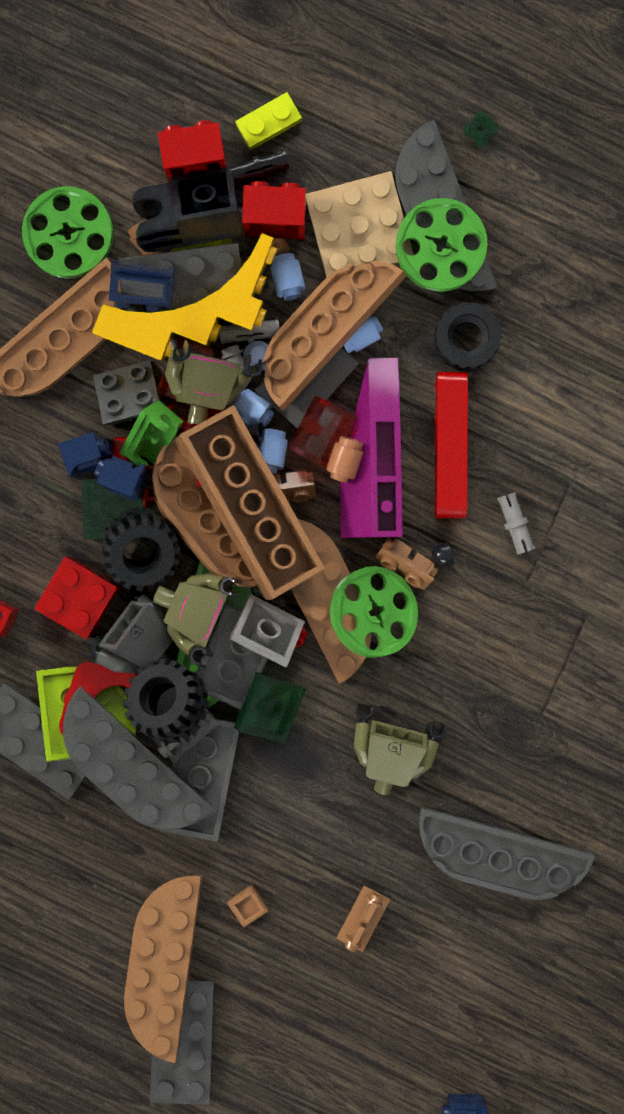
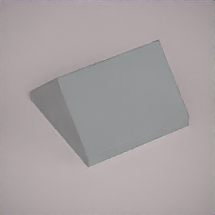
(267, 630)

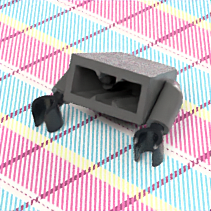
(134, 638)

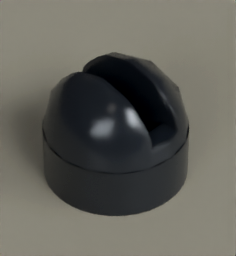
(443, 555)

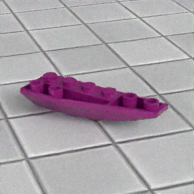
(374, 498)

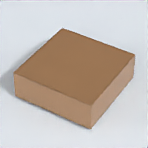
(247, 906)

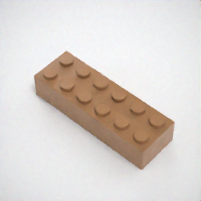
(250, 503)

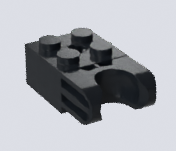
(188, 211)

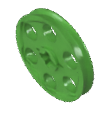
(56, 225)
(441, 229)
(367, 600)

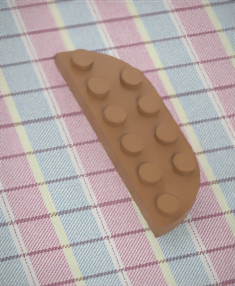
(324, 326)
(57, 337)
(194, 516)
(315, 598)
(161, 966)

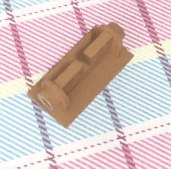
(299, 486)
(416, 572)
(362, 919)

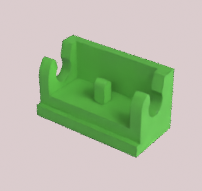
(151, 431)

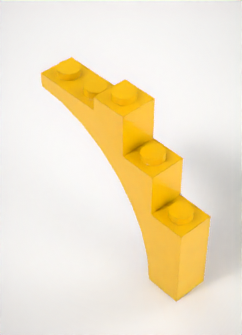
(199, 321)

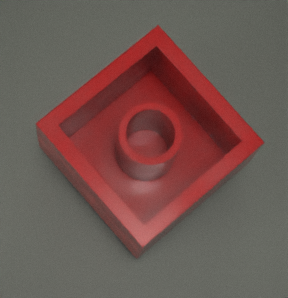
(191, 148)
(274, 210)
(78, 597)

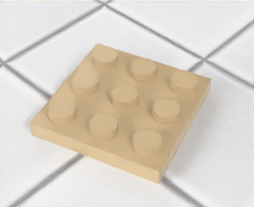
(357, 222)

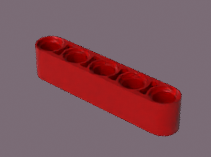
(451, 444)

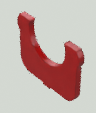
(93, 679)

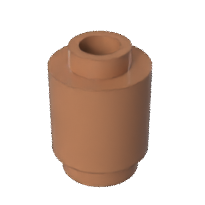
(345, 459)

